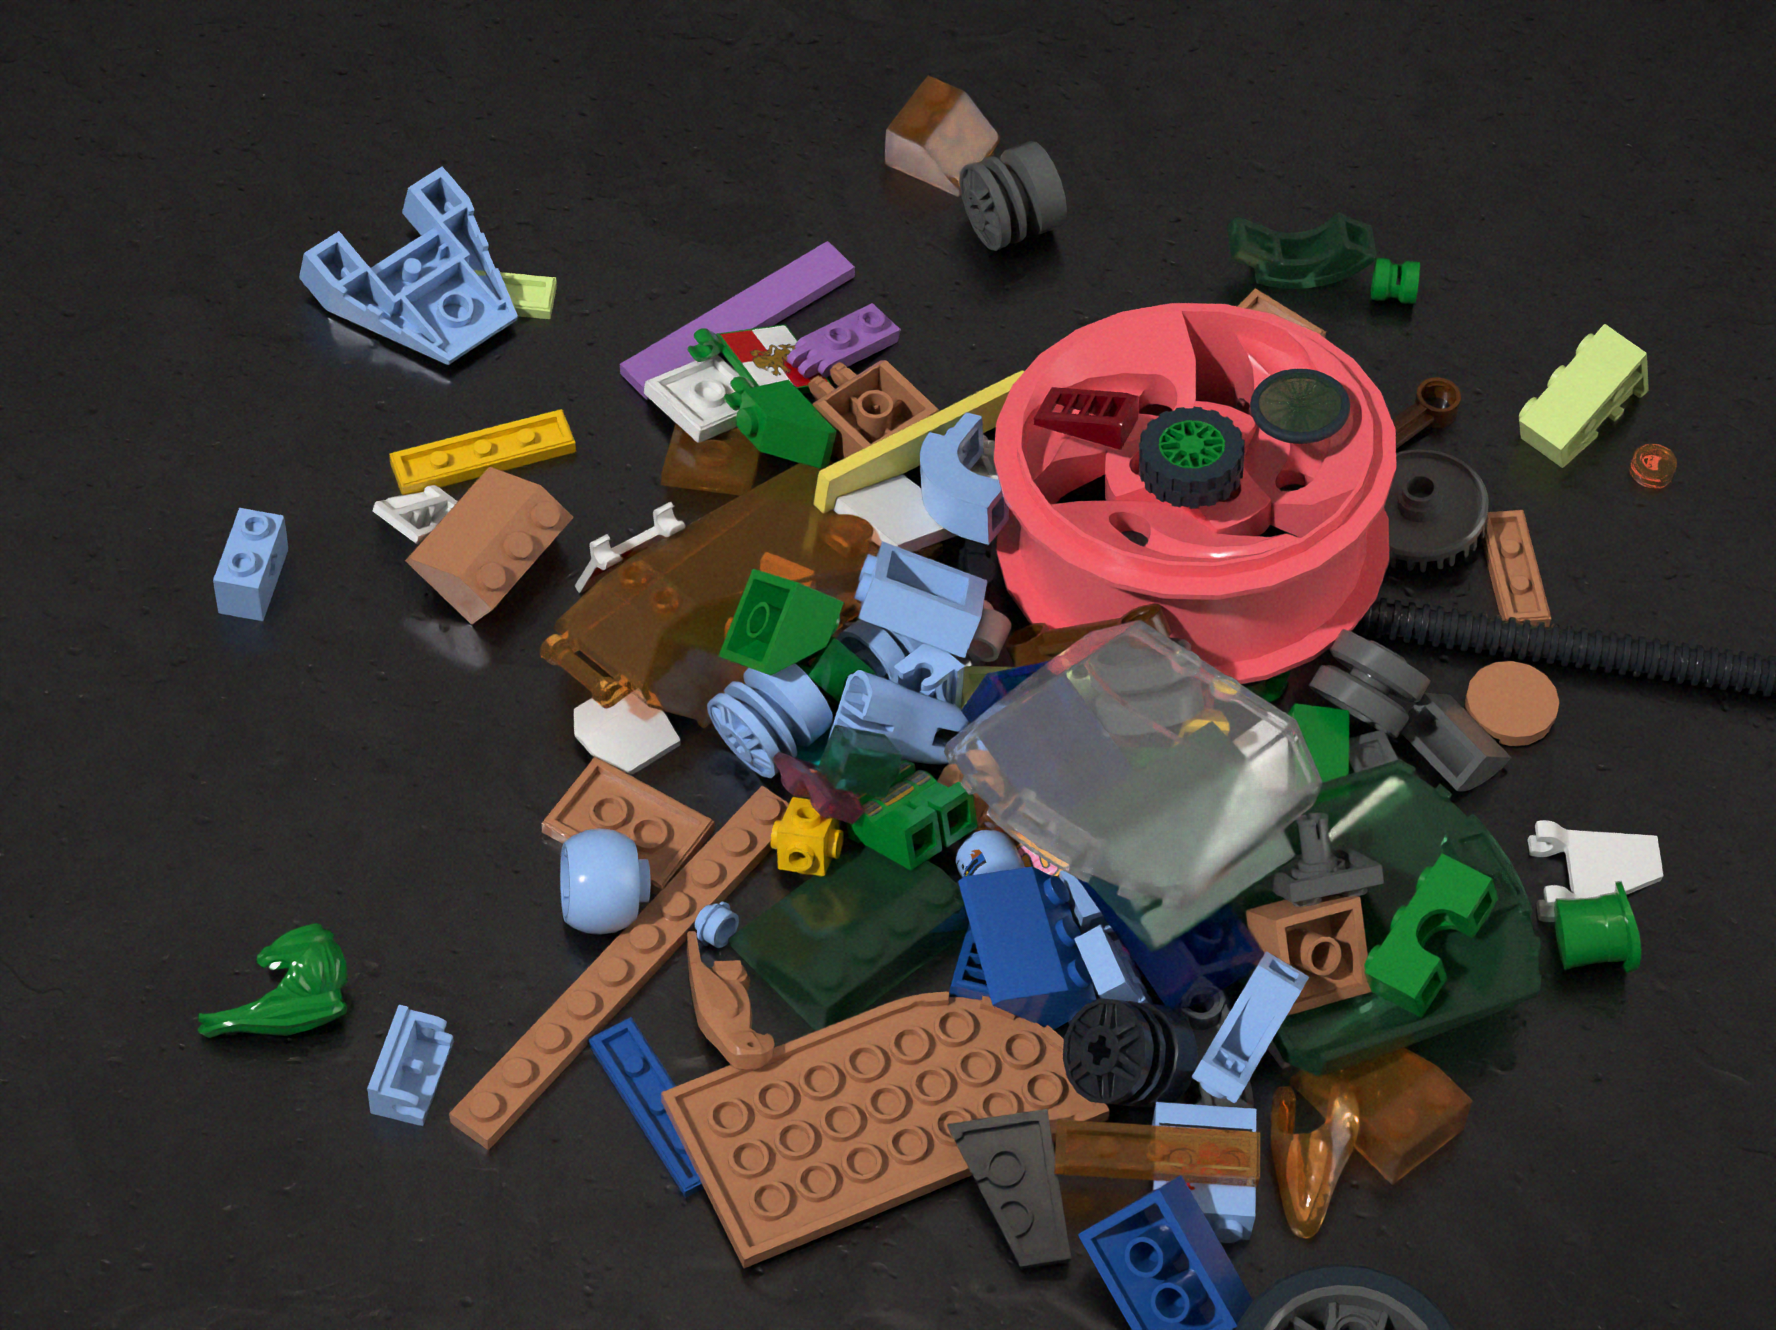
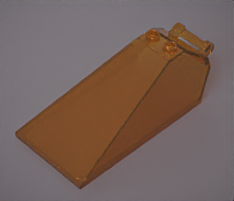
(670, 606)

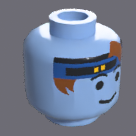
(987, 853)

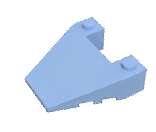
(425, 290)

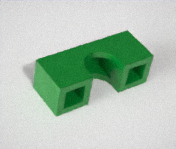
(1446, 898)

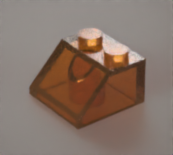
(938, 135)

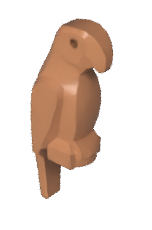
(725, 1009)

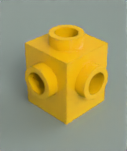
(806, 839)

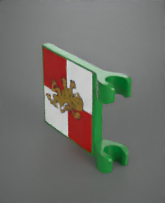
(755, 354)

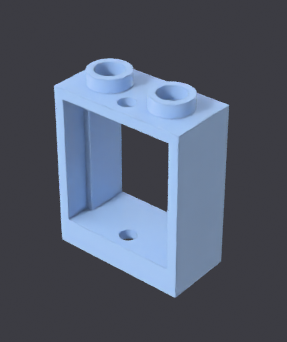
(921, 598)

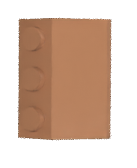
(488, 541)

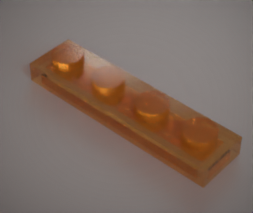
(1157, 1153)

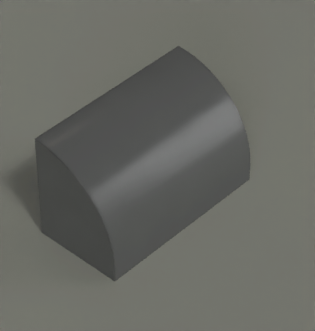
(1453, 741)

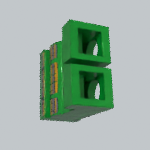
(914, 813)

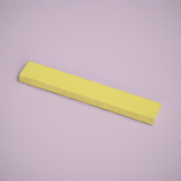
(902, 450)

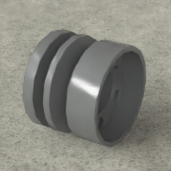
(1013, 195)

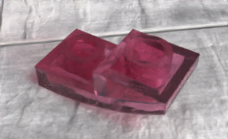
(807, 780)

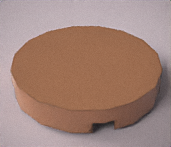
(1512, 702)

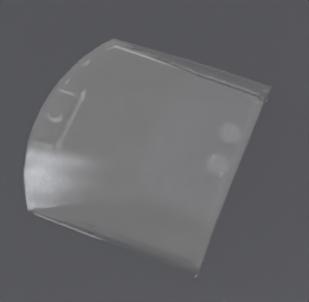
(1137, 765)

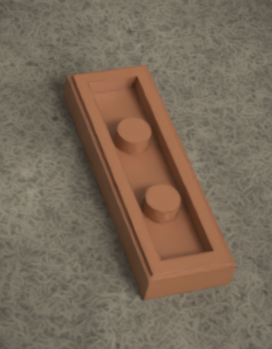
(1514, 568)

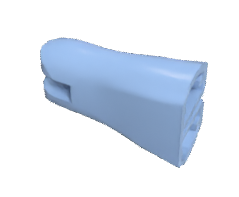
(900, 714)

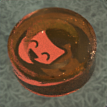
(1653, 466)

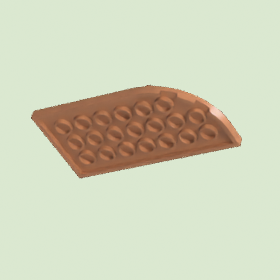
(862, 1115)

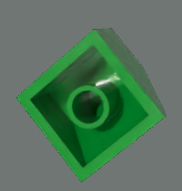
(779, 623)

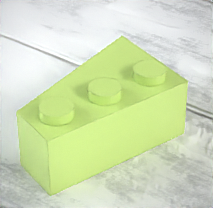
(1584, 395)

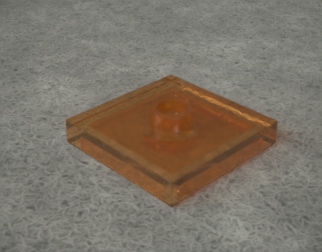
(716, 465)

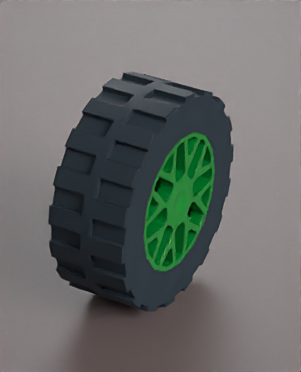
(1191, 457)

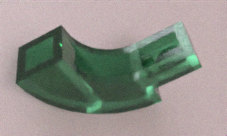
(1305, 257)

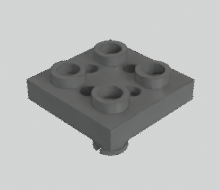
(1322, 869)

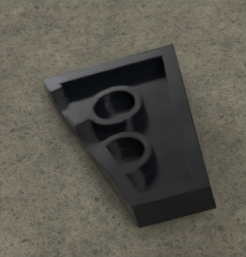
(1015, 1174)

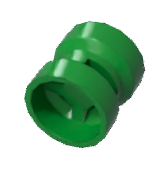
(1385, 278)

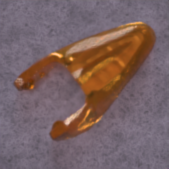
(1313, 1161)

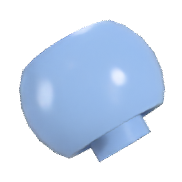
(602, 881)

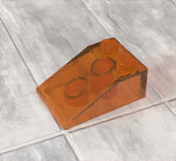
(1403, 1108)

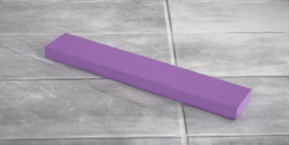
(755, 307)

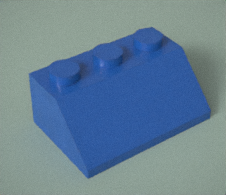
(1028, 944)
(1167, 1264)

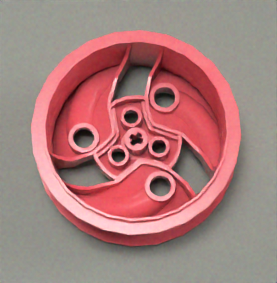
(1235, 596)

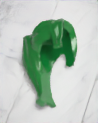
(303, 998)

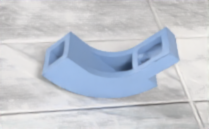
(951, 492)
(1249, 1028)

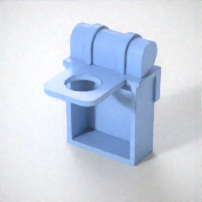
(1111, 967)

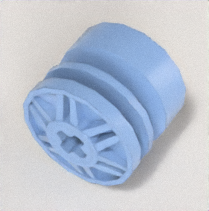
(770, 716)

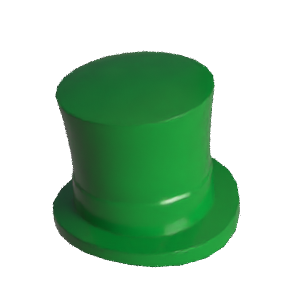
(1597, 930)

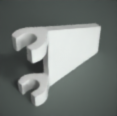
(1595, 862)

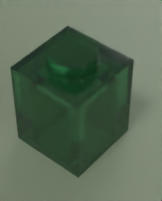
(860, 761)

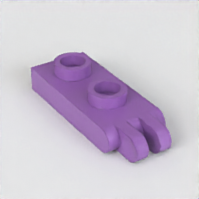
(844, 342)

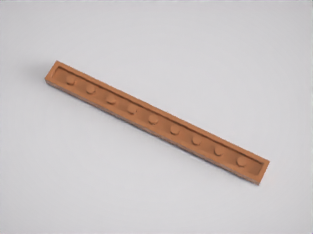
(618, 972)

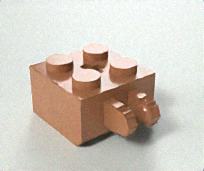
(868, 405)

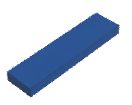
(640, 1081)

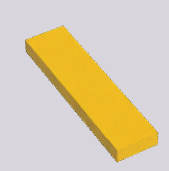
(473, 453)

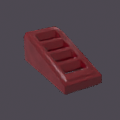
(1112, 419)

